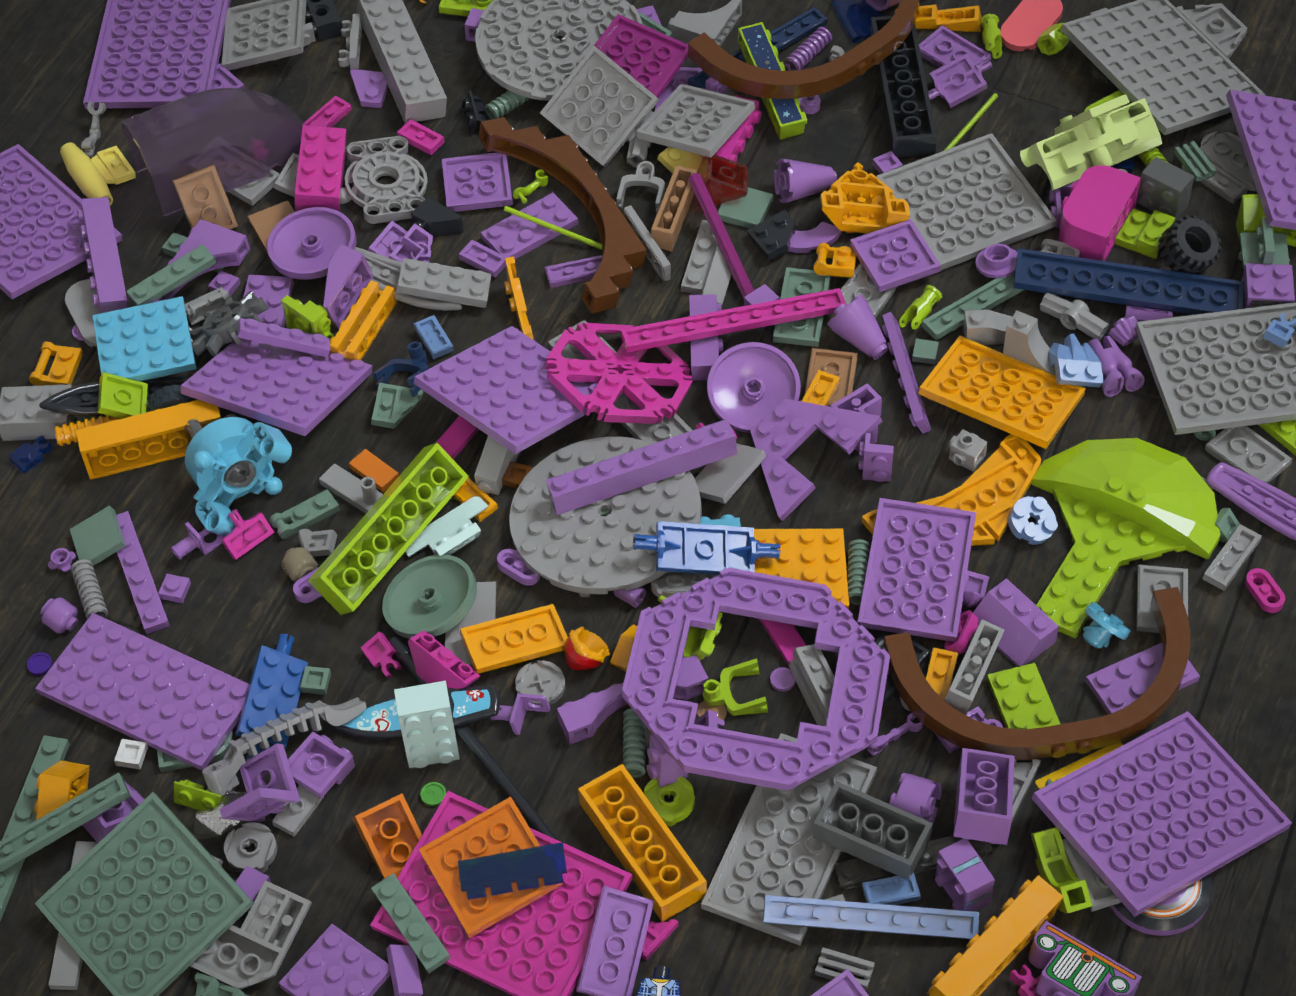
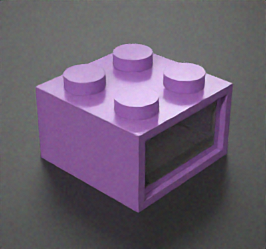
(1267, 285)

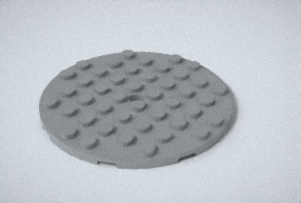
(520, 43)
(591, 550)

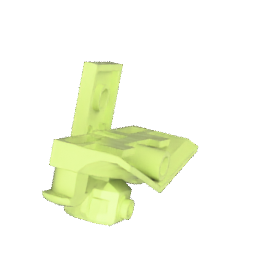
(1081, 145)

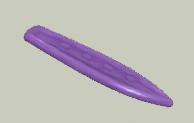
(1256, 497)

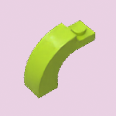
(1057, 872)

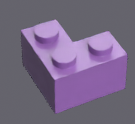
(865, 401)

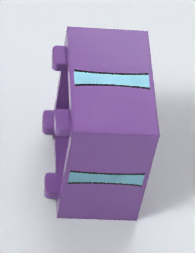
(964, 877)

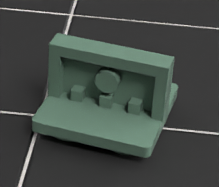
(1264, 246)

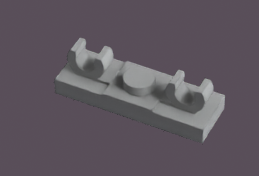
(353, 35)

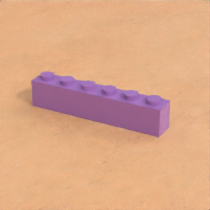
(103, 255)

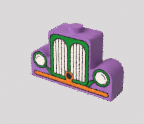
(1076, 968)

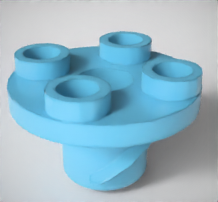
(1103, 627)

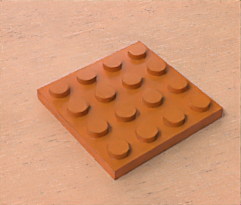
(489, 833)

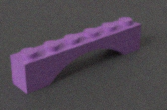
(583, 717)

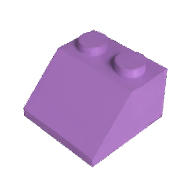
(662, 765)

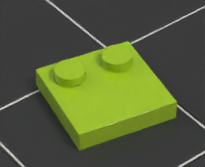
(121, 396)

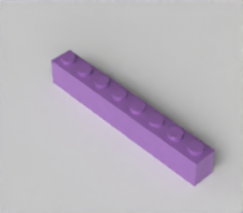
(641, 466)

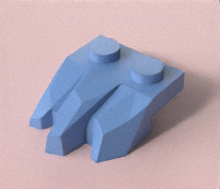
(1075, 363)

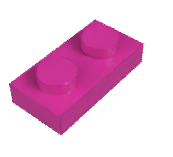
(421, 137)

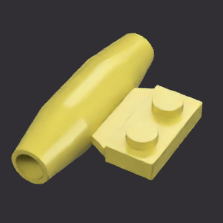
(94, 174)

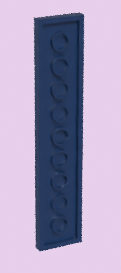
(1125, 283)

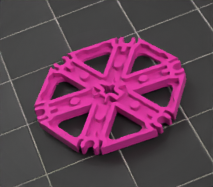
(616, 374)

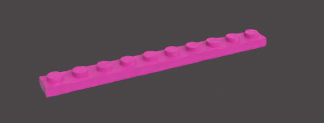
(731, 320)

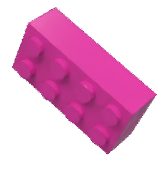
(320, 167)

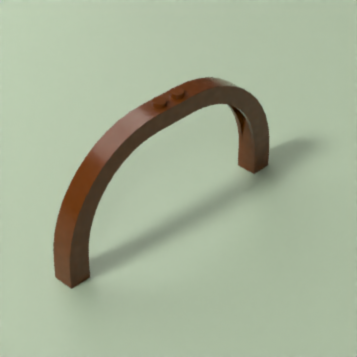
(805, 82)
(1056, 739)

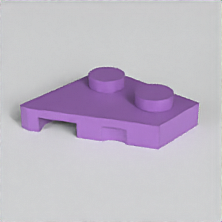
(370, 87)

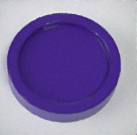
(39, 664)

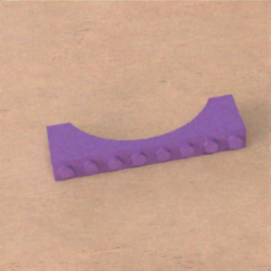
(224, 244)

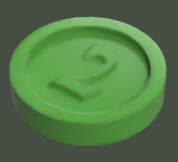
(433, 794)

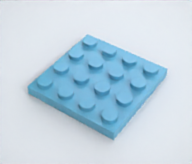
(145, 340)

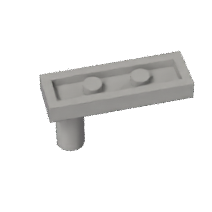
(353, 490)

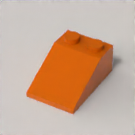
(389, 834)

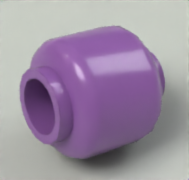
(59, 615)

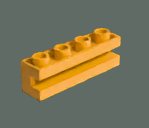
(363, 321)

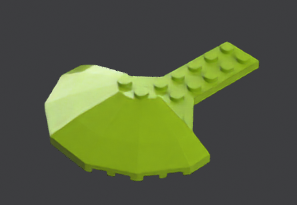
(1120, 506)

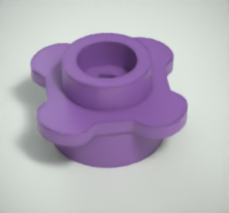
(59, 555)

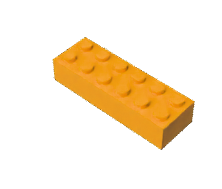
(141, 438)
(642, 842)
(999, 942)

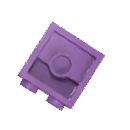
(320, 764)

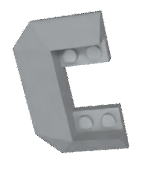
(258, 947)

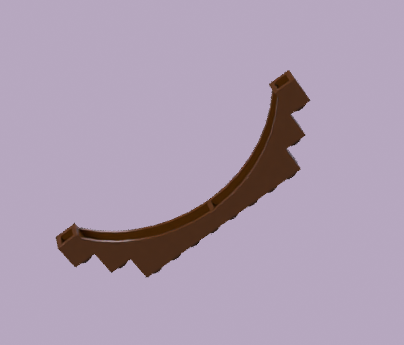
(565, 162)

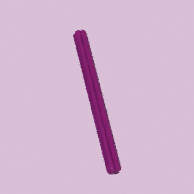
(721, 235)

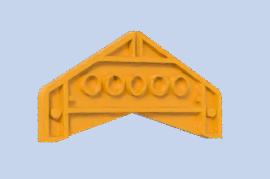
(989, 490)

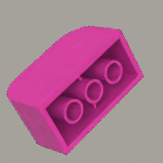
(1097, 210)

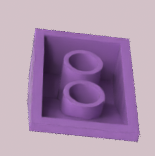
(345, 280)

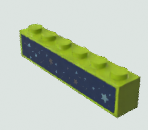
(759, 52)

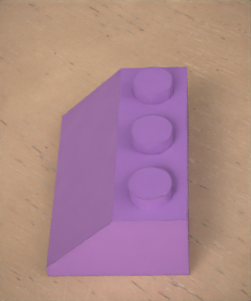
(1025, 625)

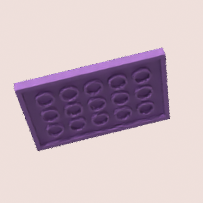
(917, 569)

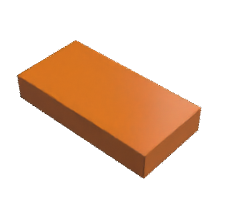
(370, 466)

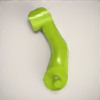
(541, 181)

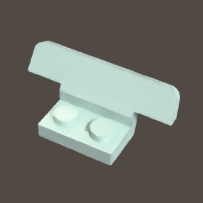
(451, 530)

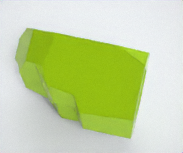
(1052, 40)

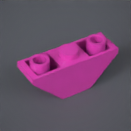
(438, 663)

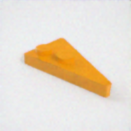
(516, 301)

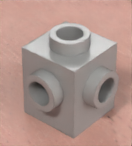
(967, 450)

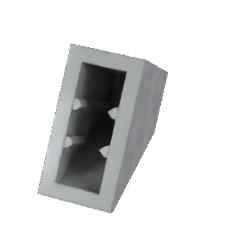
(493, 466)

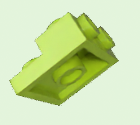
(1143, 232)
(307, 317)

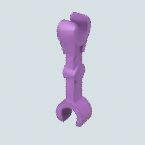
(894, 734)

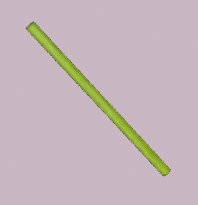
(972, 121)
(553, 227)

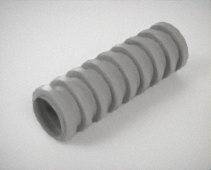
(88, 588)

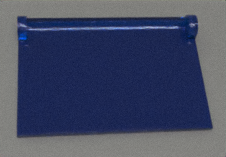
(856, 17)

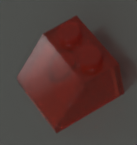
(724, 178)

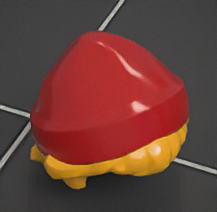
(584, 650)

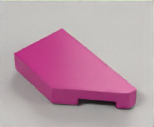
(656, 935)

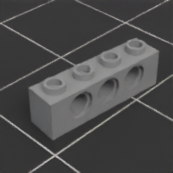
(974, 666)

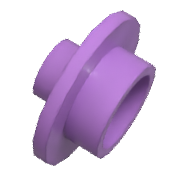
(996, 261)

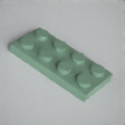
(803, 331)

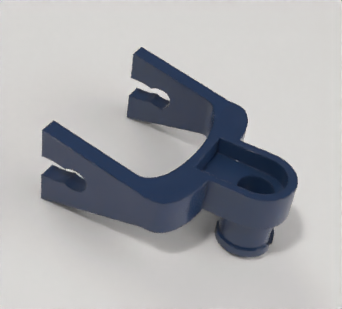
(414, 362)

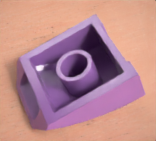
(108, 820)

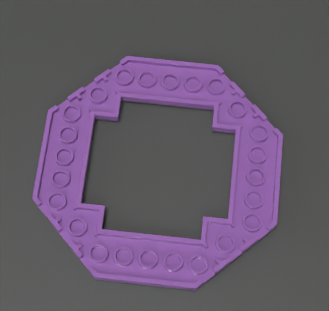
(741, 756)

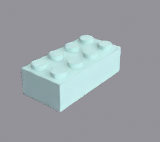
(426, 724)

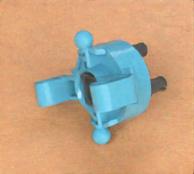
(229, 462)

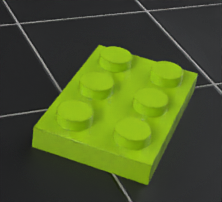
(1022, 698)

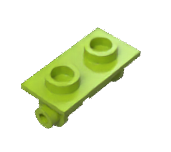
(194, 796)

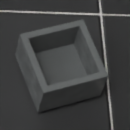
(1165, 188)

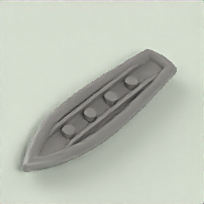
(387, 273)

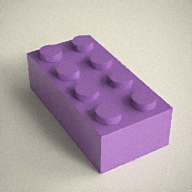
(984, 796)

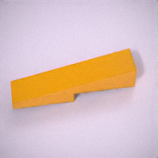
(954, 19)

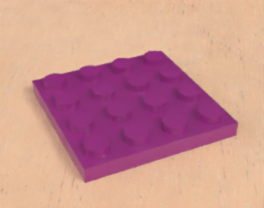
(643, 53)

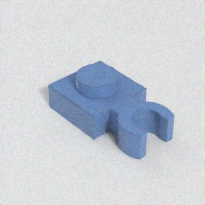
(1280, 331)

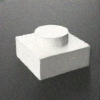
(131, 754)

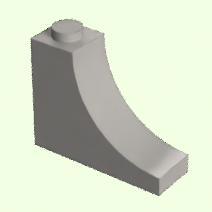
(715, 23)
(1026, 343)

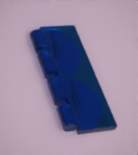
(517, 866)

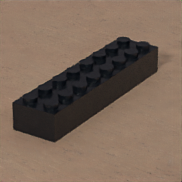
(905, 97)

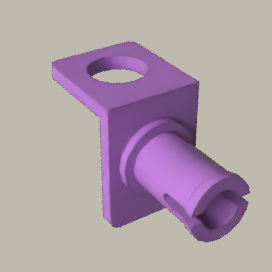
(193, 541)
(517, 712)

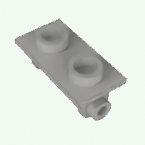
(205, 303)

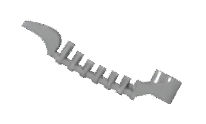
(222, 774)

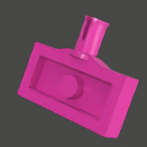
(246, 533)

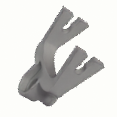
(642, 179)

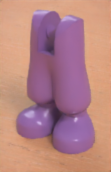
(1116, 368)

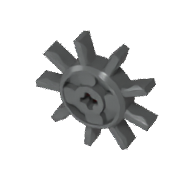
(222, 324)

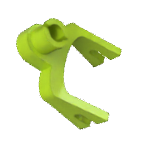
(720, 694)

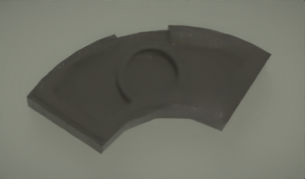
(210, 822)

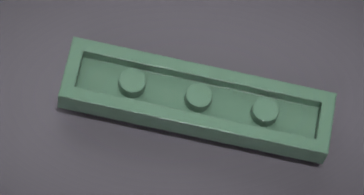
(172, 276)
(411, 923)

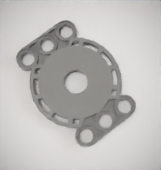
(389, 162)

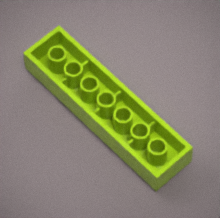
(388, 529)

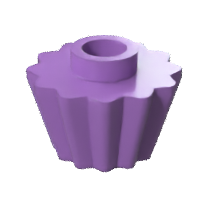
(1124, 331)

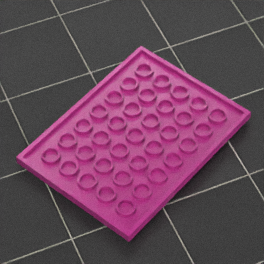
(533, 948)

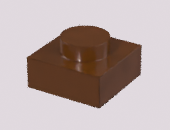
(515, 474)

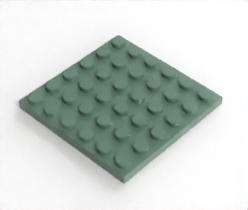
(144, 902)

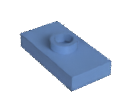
(433, 337)
(891, 890)

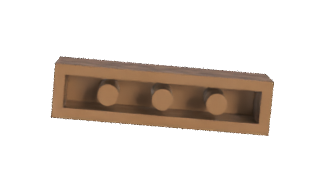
(673, 209)

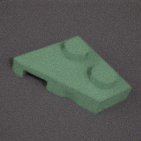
(393, 405)

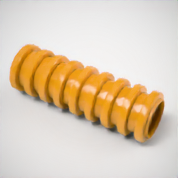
(68, 433)

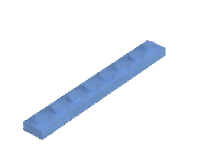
(870, 917)

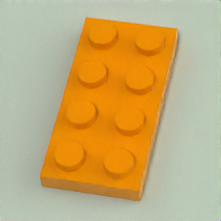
(514, 638)

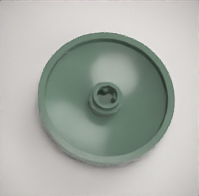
(429, 596)

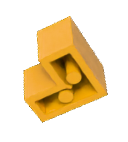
(60, 785)

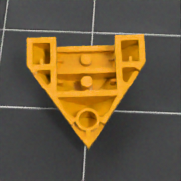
(862, 203)

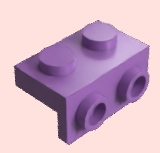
(875, 460)

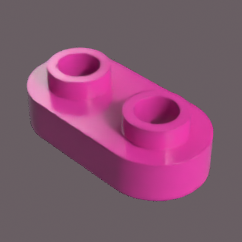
(1266, 591)
(967, 627)

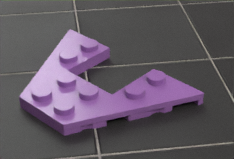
(787, 429)

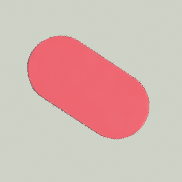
(1028, 23)

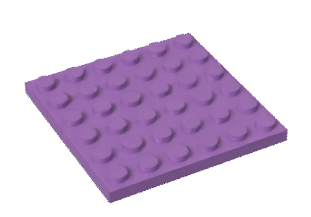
(277, 383)
(504, 390)

